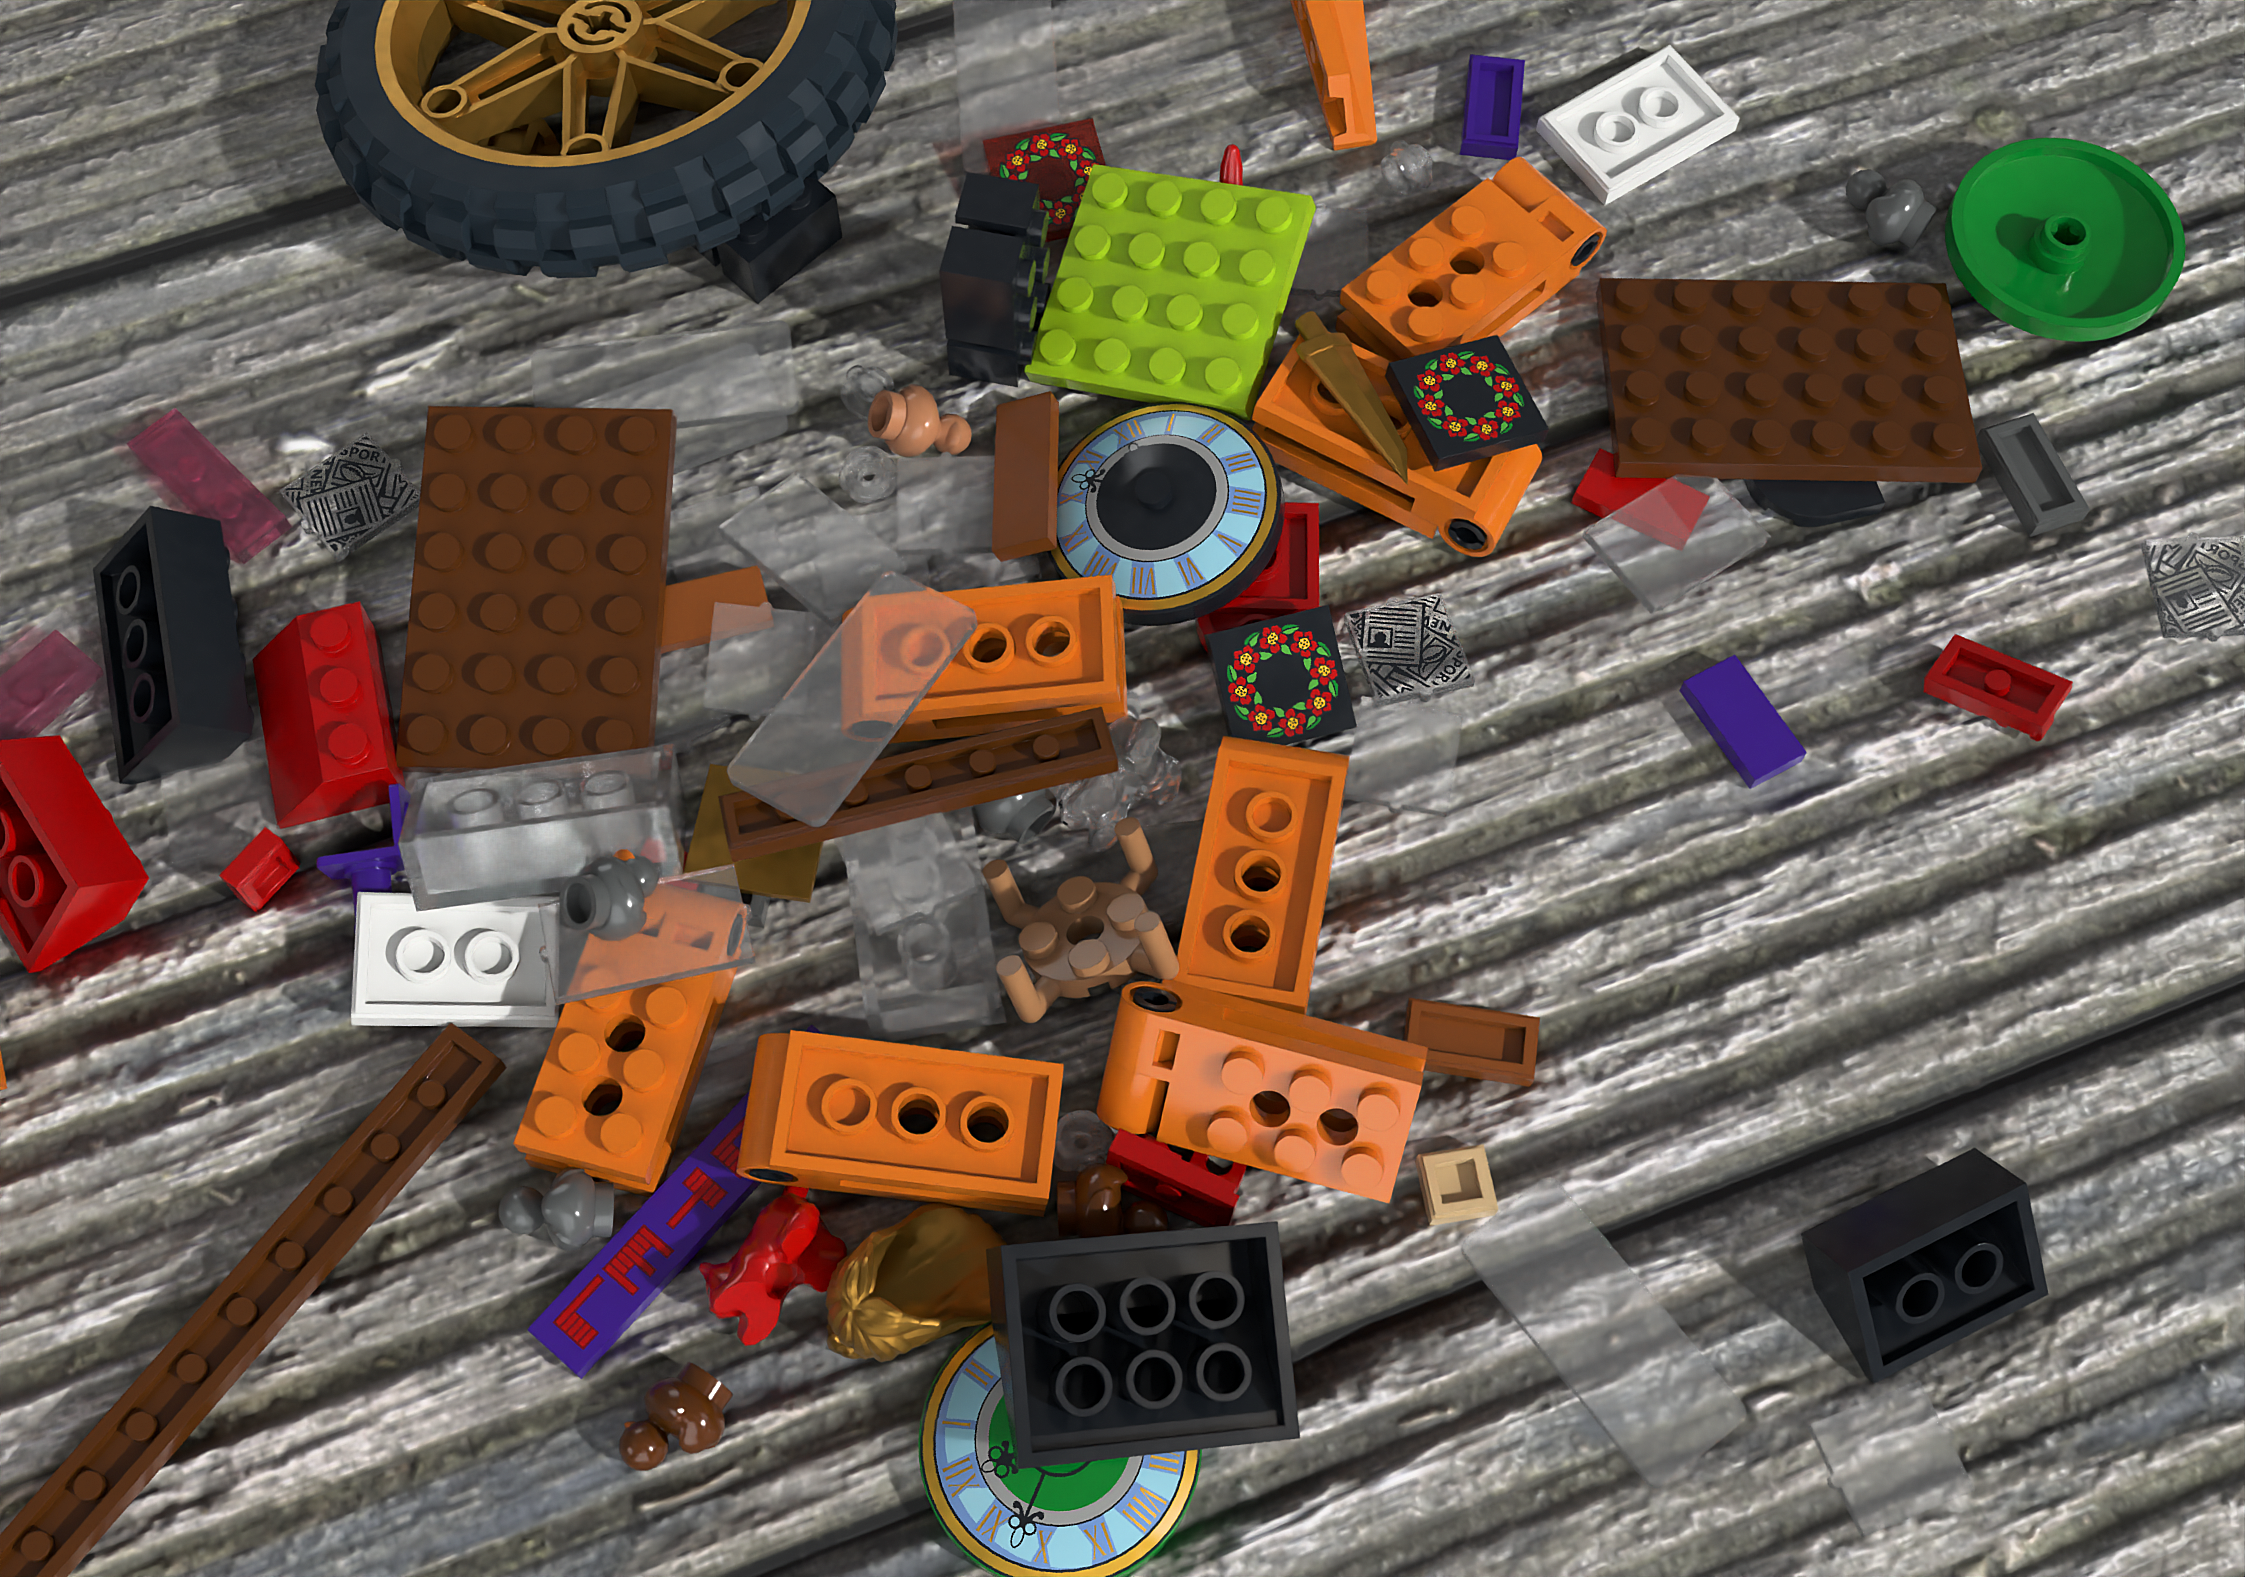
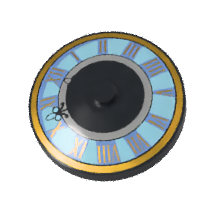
(1171, 507)

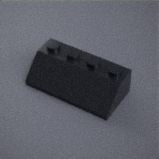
(175, 631)

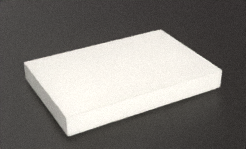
(1637, 124)
(450, 964)

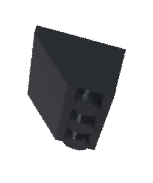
(1927, 1262)

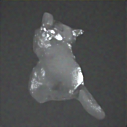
(1142, 774)

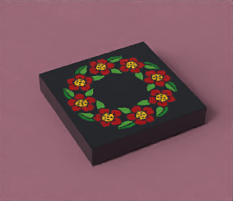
(1466, 402)
(1281, 678)

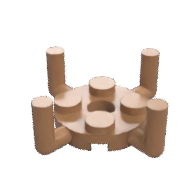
(1129, 939)

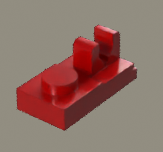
(1997, 686)
(1174, 1183)

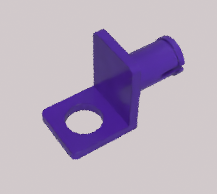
(371, 868)

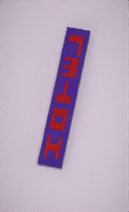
(648, 1249)

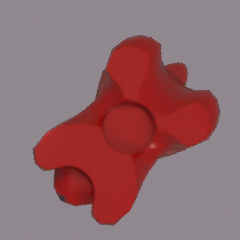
(780, 1252)

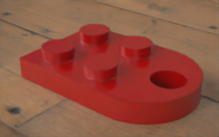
(1285, 584)

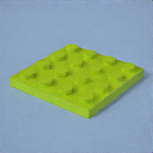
(1171, 289)

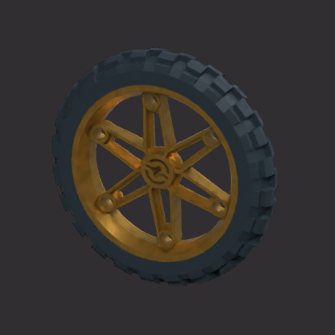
(602, 199)

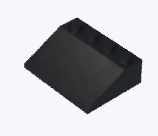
(1143, 1343)

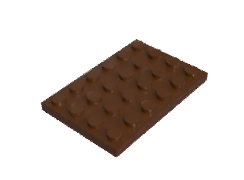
(1785, 381)
(536, 586)

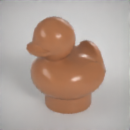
(912, 423)

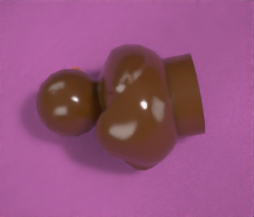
(1094, 1206)
(678, 1406)

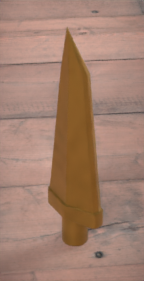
(1342, 374)

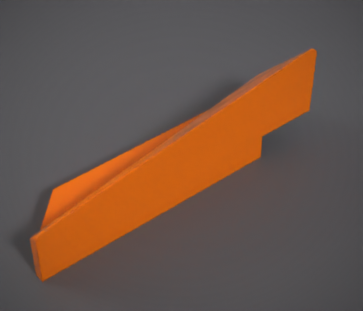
(1340, 67)

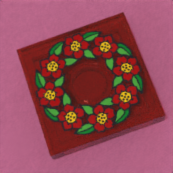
(1055, 159)

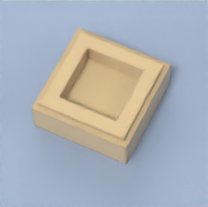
(1456, 1185)

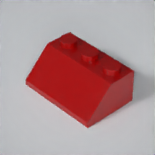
(326, 716)
(60, 854)

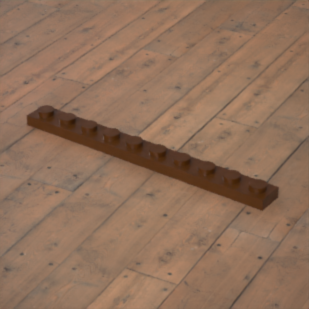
(247, 1310)

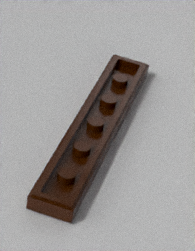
(935, 781)

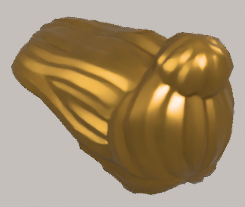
(911, 1284)

